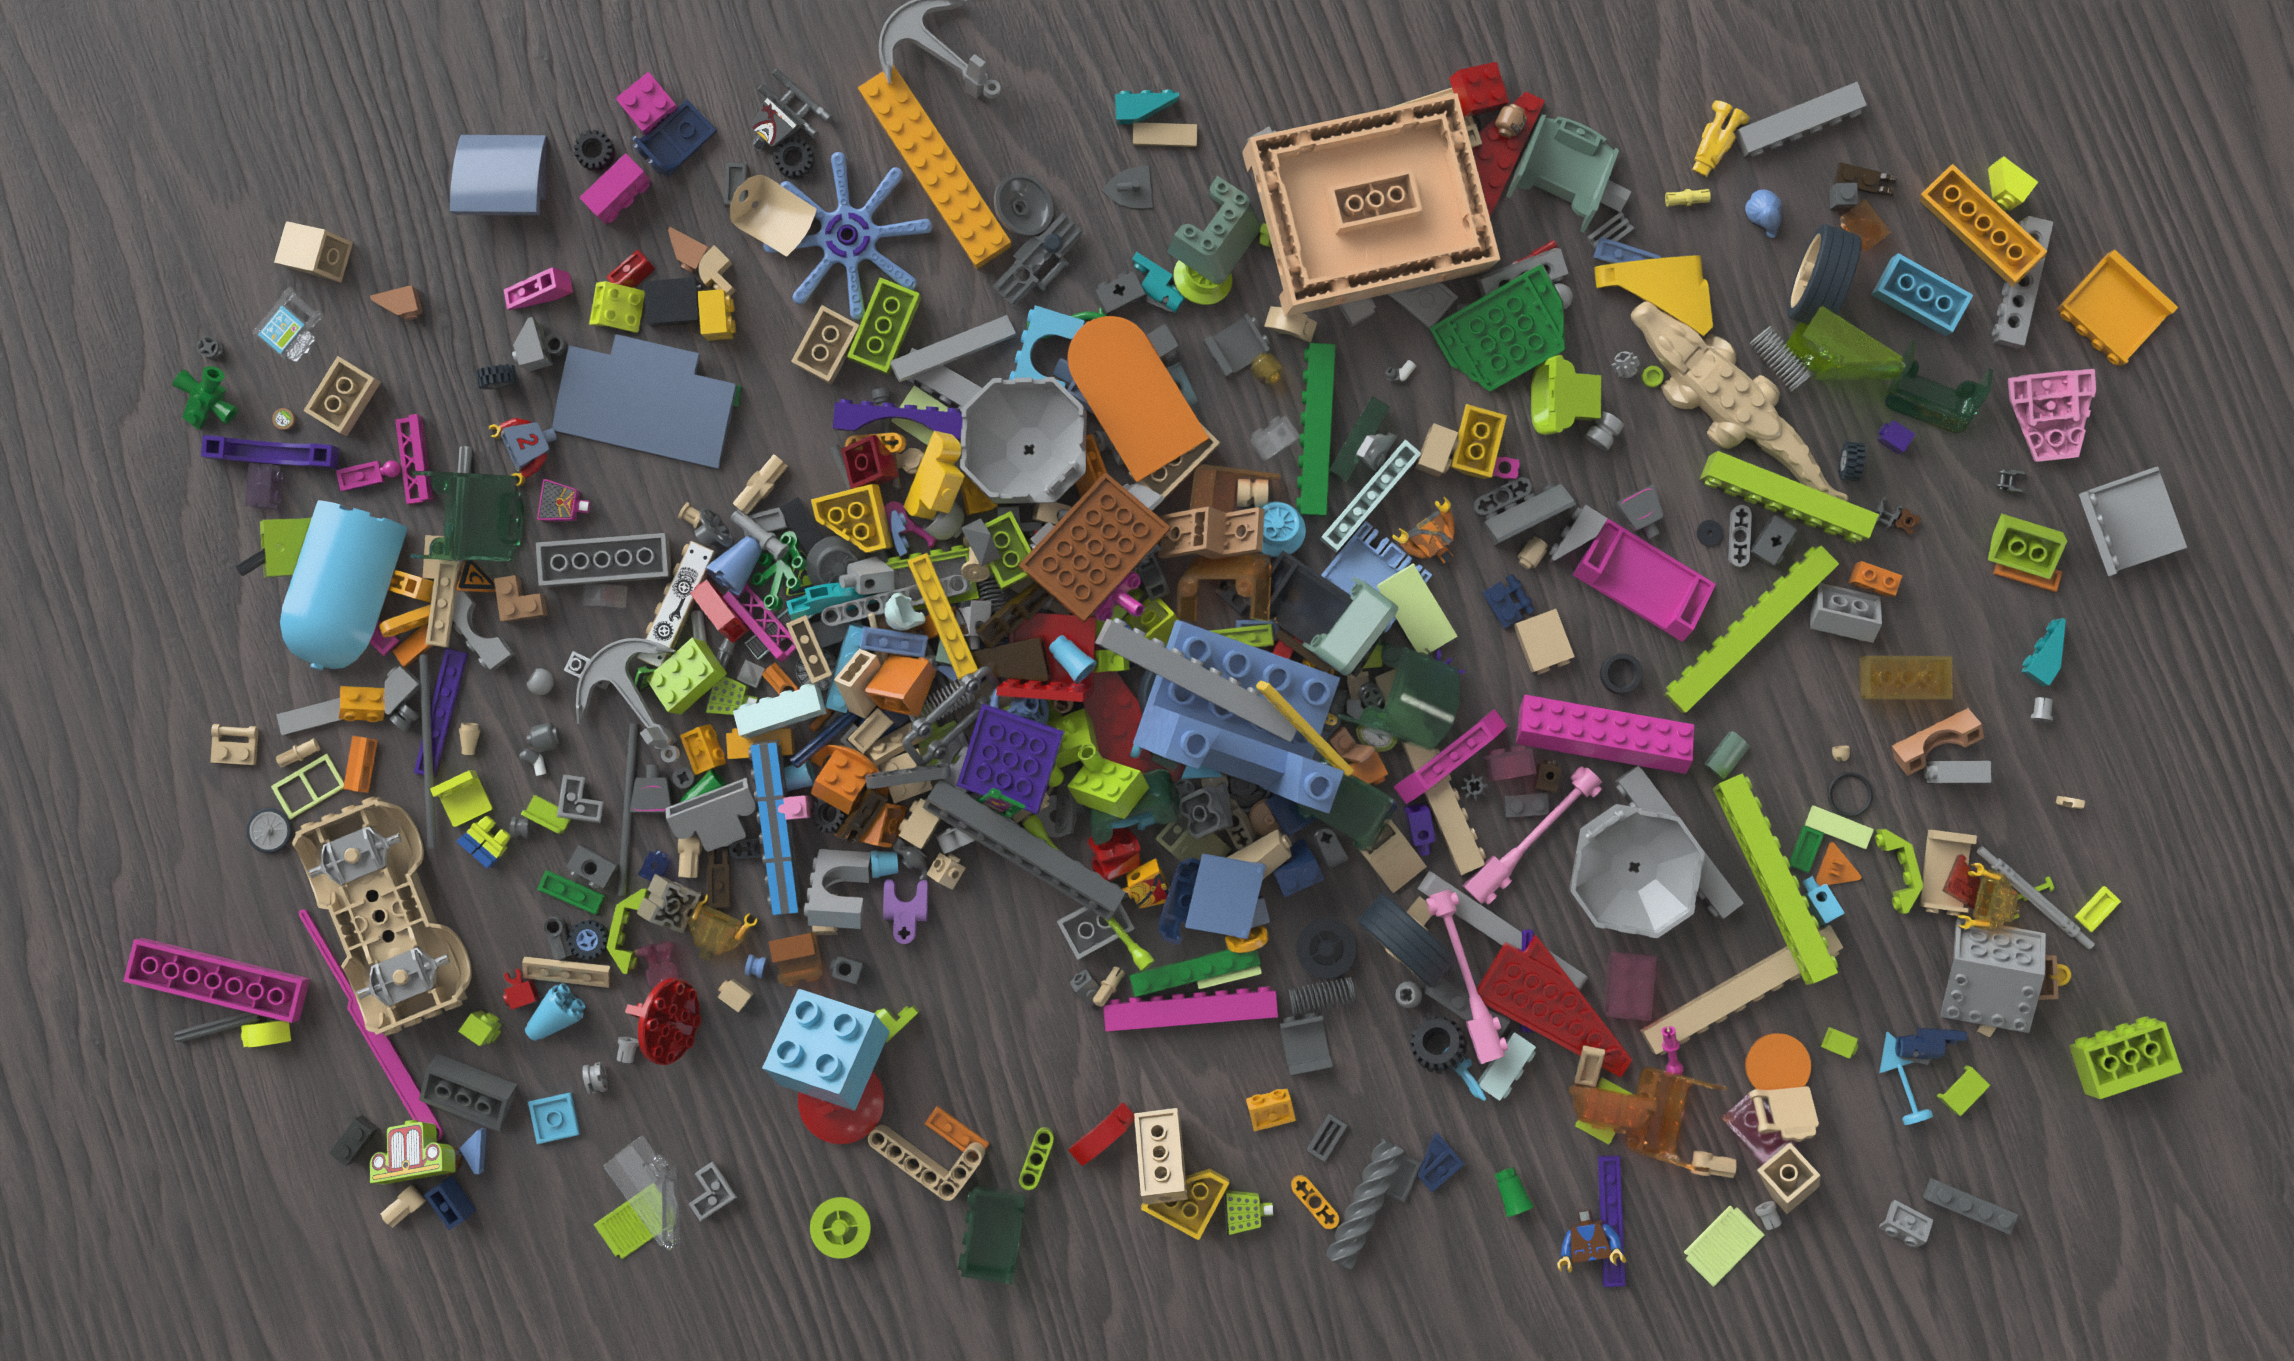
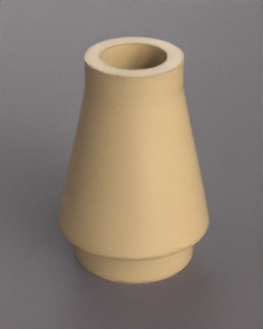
(469, 736)

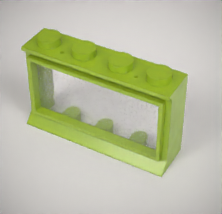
(945, 565)

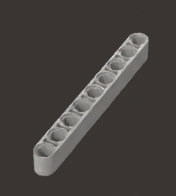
(1489, 922)

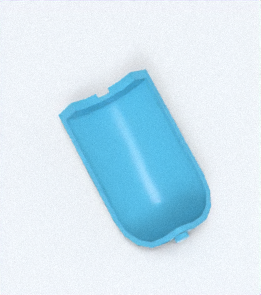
(339, 585)

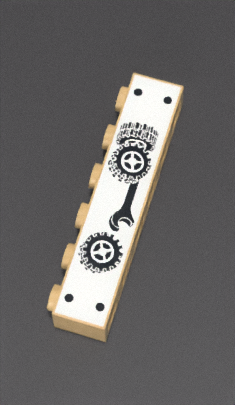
(678, 602)

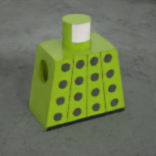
(728, 696)
(1244, 1211)

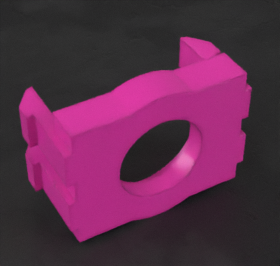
(1513, 474)

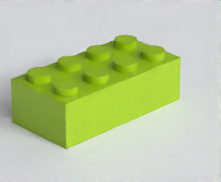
(884, 326)

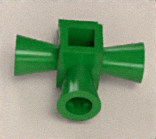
(204, 397)

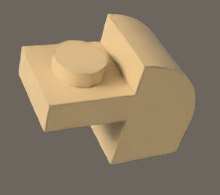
(711, 268)
(1295, 325)

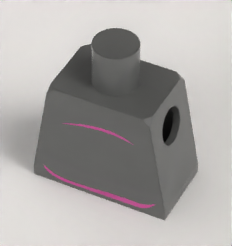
(1641, 510)
(652, 792)

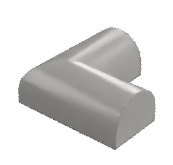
(573, 806)
(717, 1192)

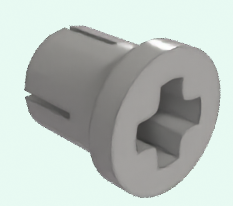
(2042, 712)
(627, 1049)
(1768, 1214)

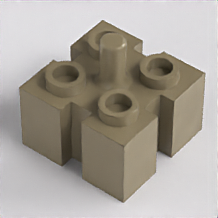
(668, 903)

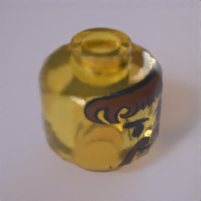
(1266, 368)

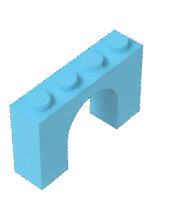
(1042, 324)

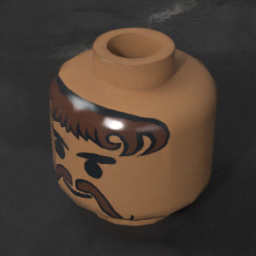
(1511, 120)

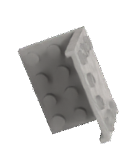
(2132, 520)
(1995, 977)

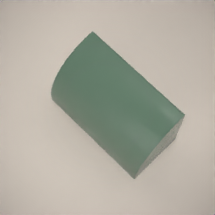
(1727, 755)

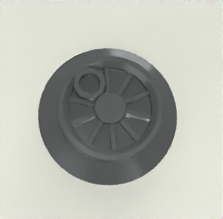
(830, 559)

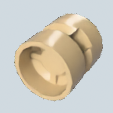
(1252, 493)

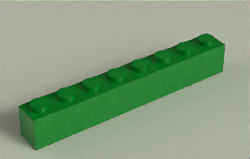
(1317, 429)

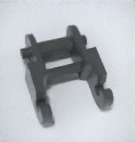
(2011, 473)
(1893, 517)

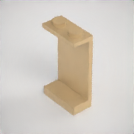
(1939, 858)

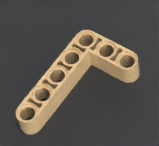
(926, 1164)

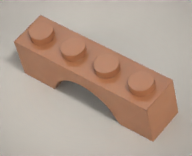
(1959, 729)

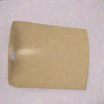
(778, 219)

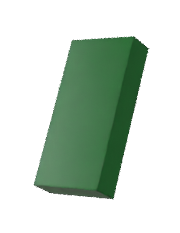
(1806, 848)

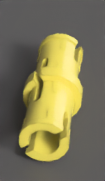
(1687, 197)

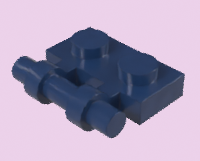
(1502, 604)

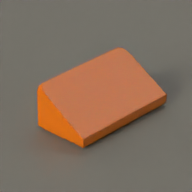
(412, 647)

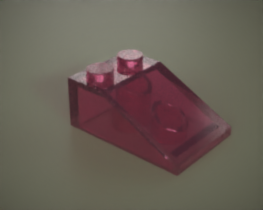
(1744, 1124)

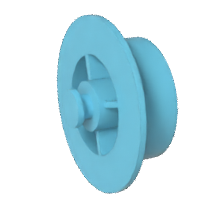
(1282, 529)

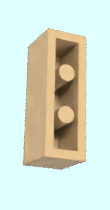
(809, 649)

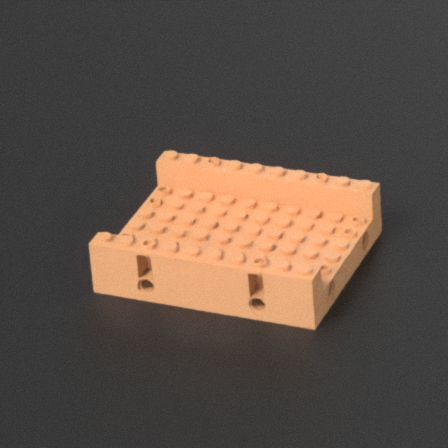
(1372, 204)

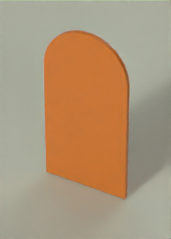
(1132, 395)

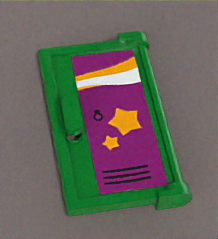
(1000, 803)

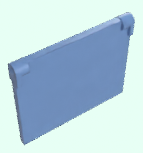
(1225, 896)

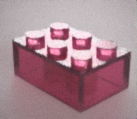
(1630, 985)

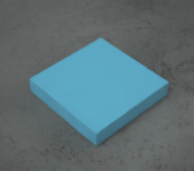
(554, 1118)

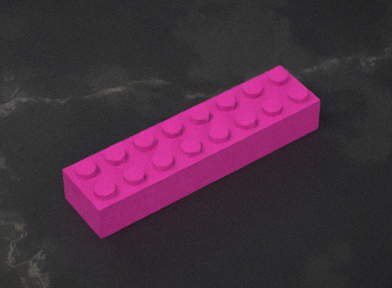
(1605, 734)
(216, 980)

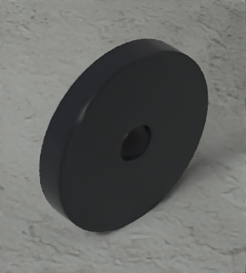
(1714, 527)

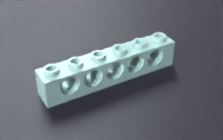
(1370, 496)

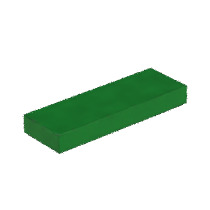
(571, 892)

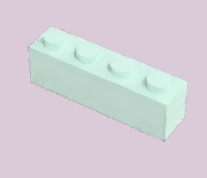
(779, 711)

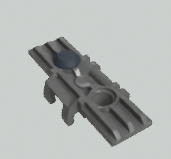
(1034, 254)

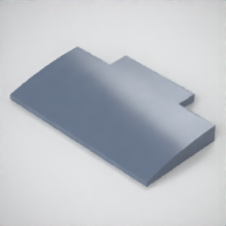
(645, 401)

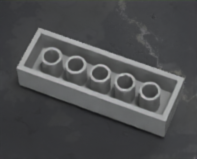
(604, 560)

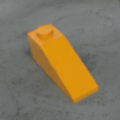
(411, 586)

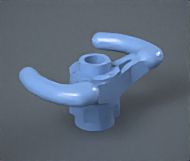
(1026, 707)

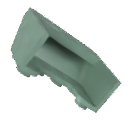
(1225, 238)

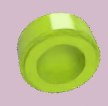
(1652, 376)

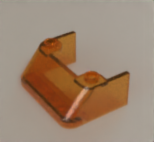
(1251, 577)

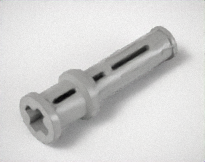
(767, 540)

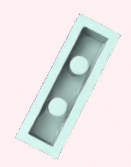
(1502, 1071)

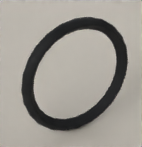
(1848, 774)

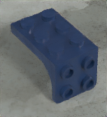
(675, 139)

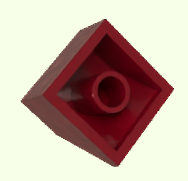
(868, 463)

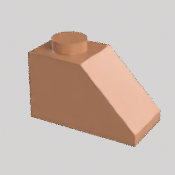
(687, 250)
(401, 301)

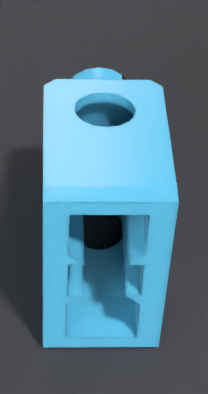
(1825, 910)

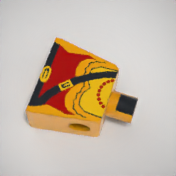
(1147, 885)

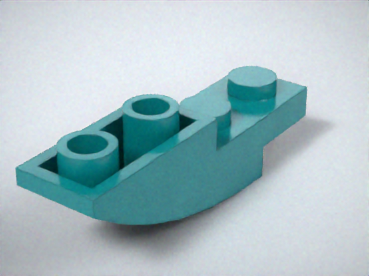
(821, 597)

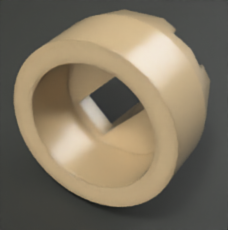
(1841, 752)

